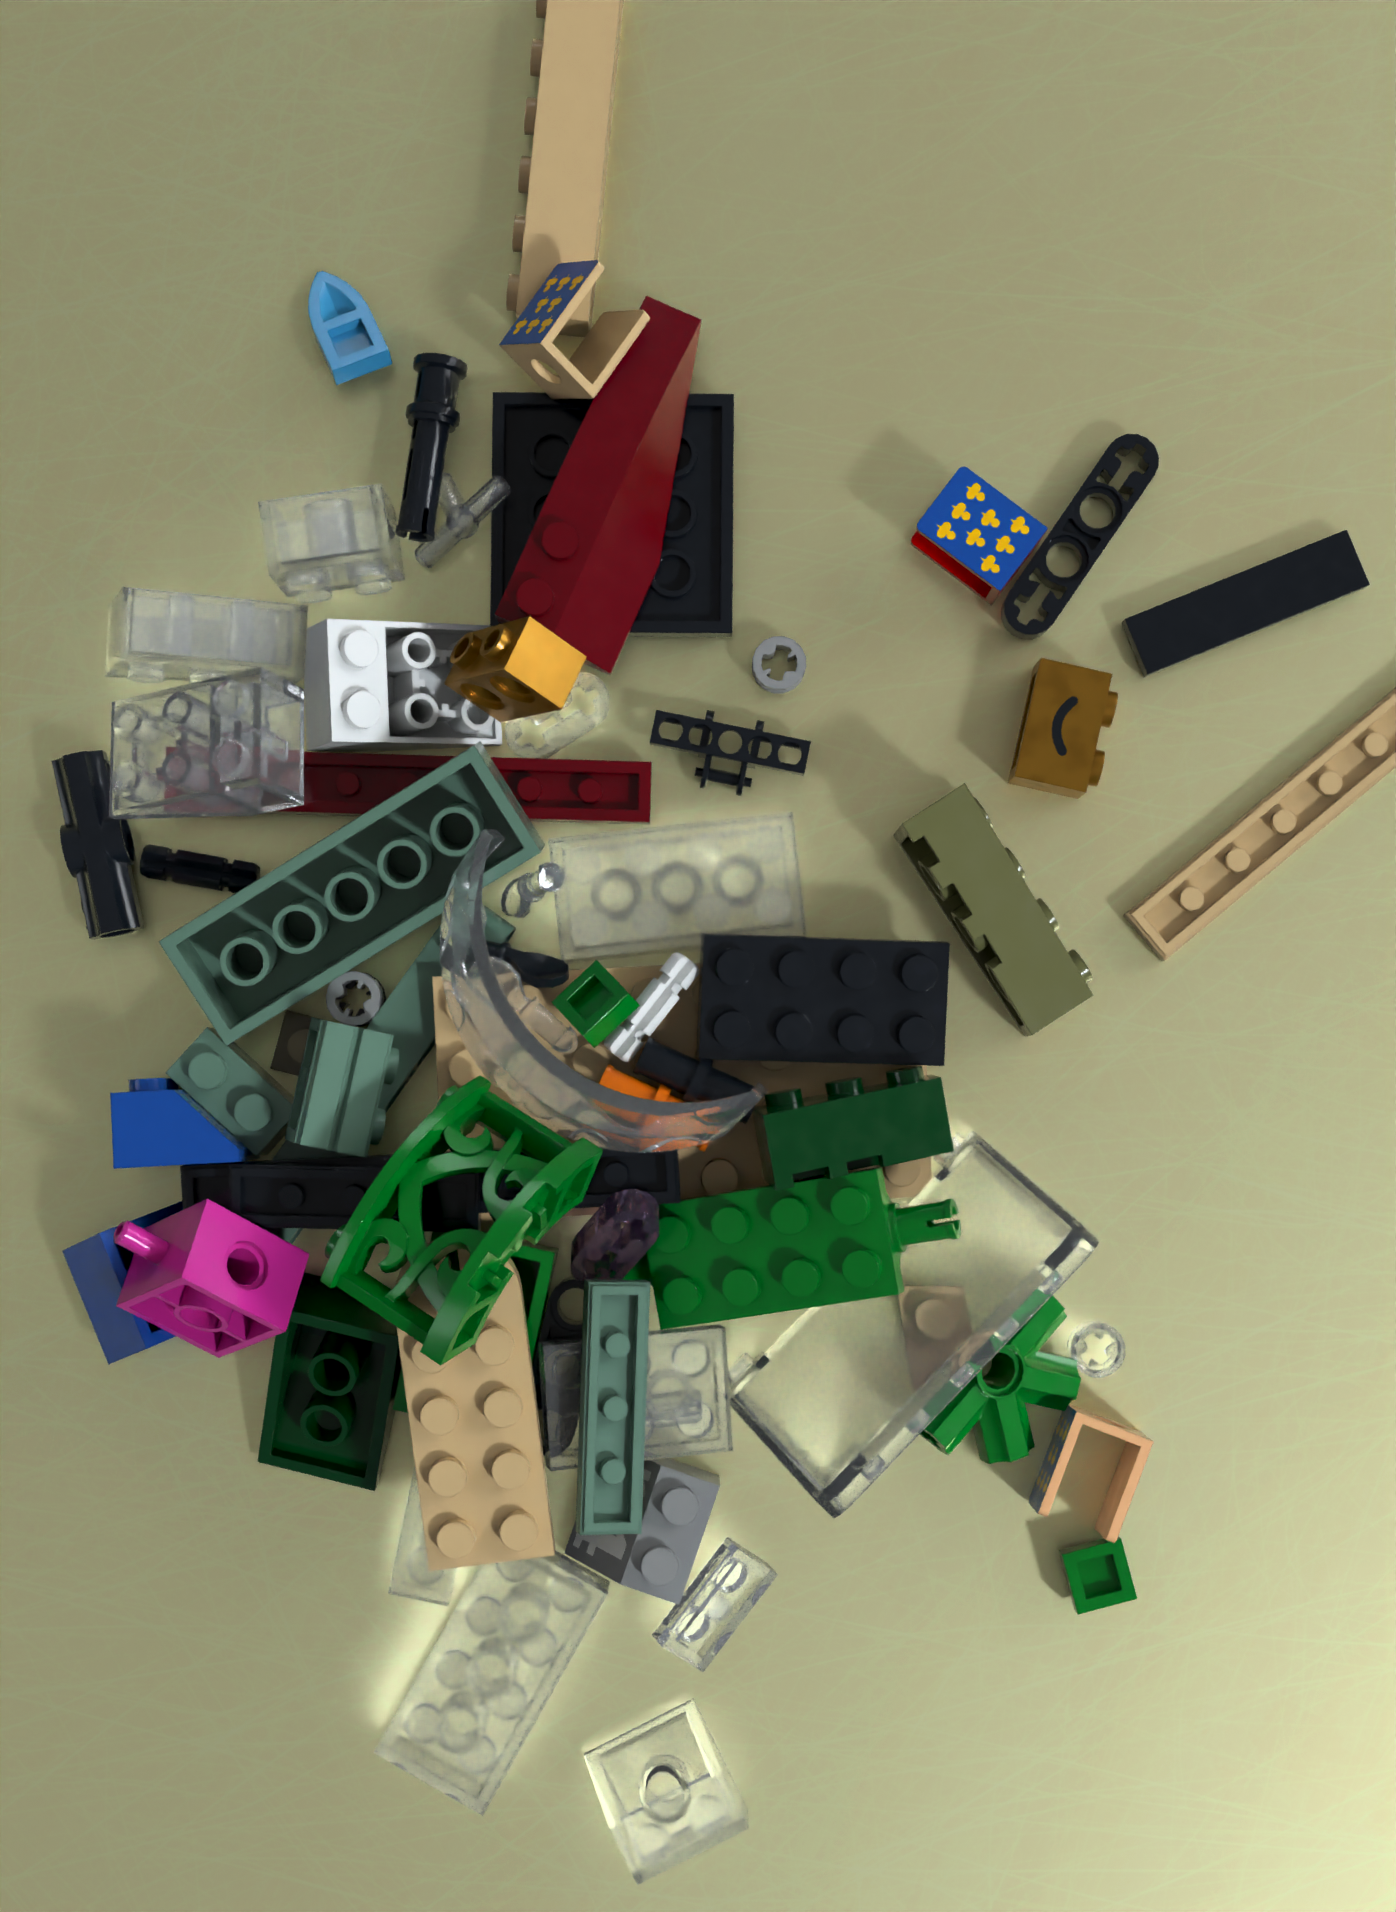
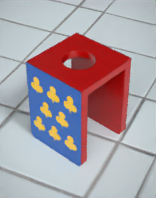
(977, 534)

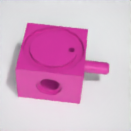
(211, 1278)

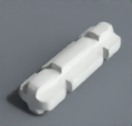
(654, 1004)

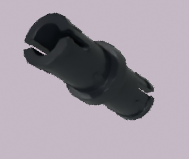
(688, 1076)

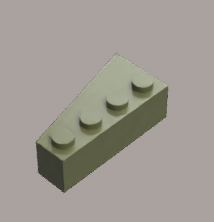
(994, 910)

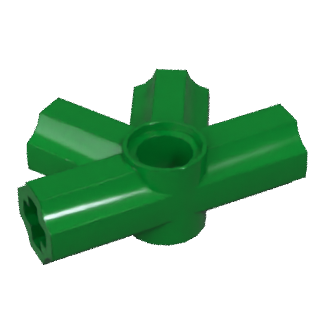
(997, 1401)

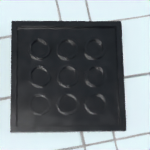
(696, 564)

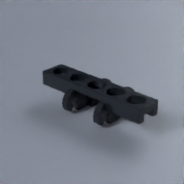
(742, 755)

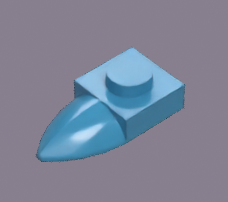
(345, 329)

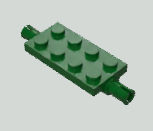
(784, 1248)

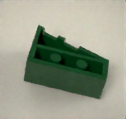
(851, 1127)

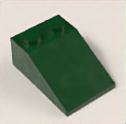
(331, 1388)

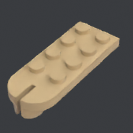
(478, 1440)

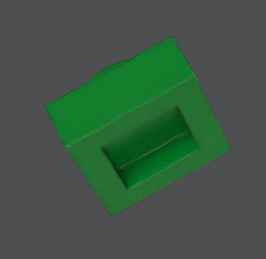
(595, 1003)
(1097, 1575)

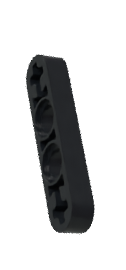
(1081, 538)

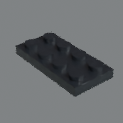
(822, 999)

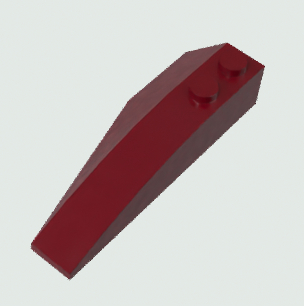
(611, 499)

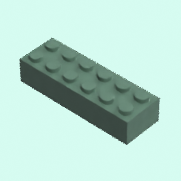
(347, 895)

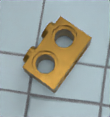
(514, 669)

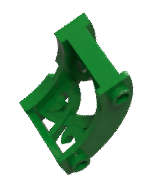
(551, 1185)

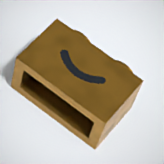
(1062, 729)

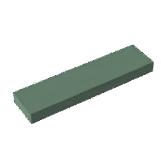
(612, 1407)

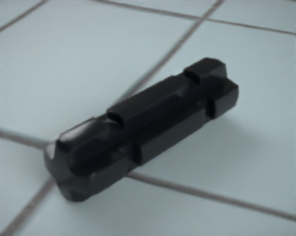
(197, 869)

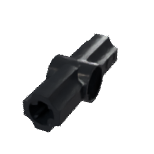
(97, 846)

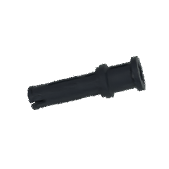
(432, 420)

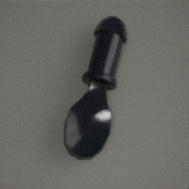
(534, 968)

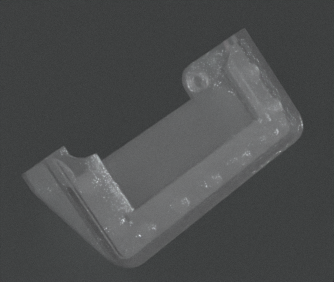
(872, 1373)

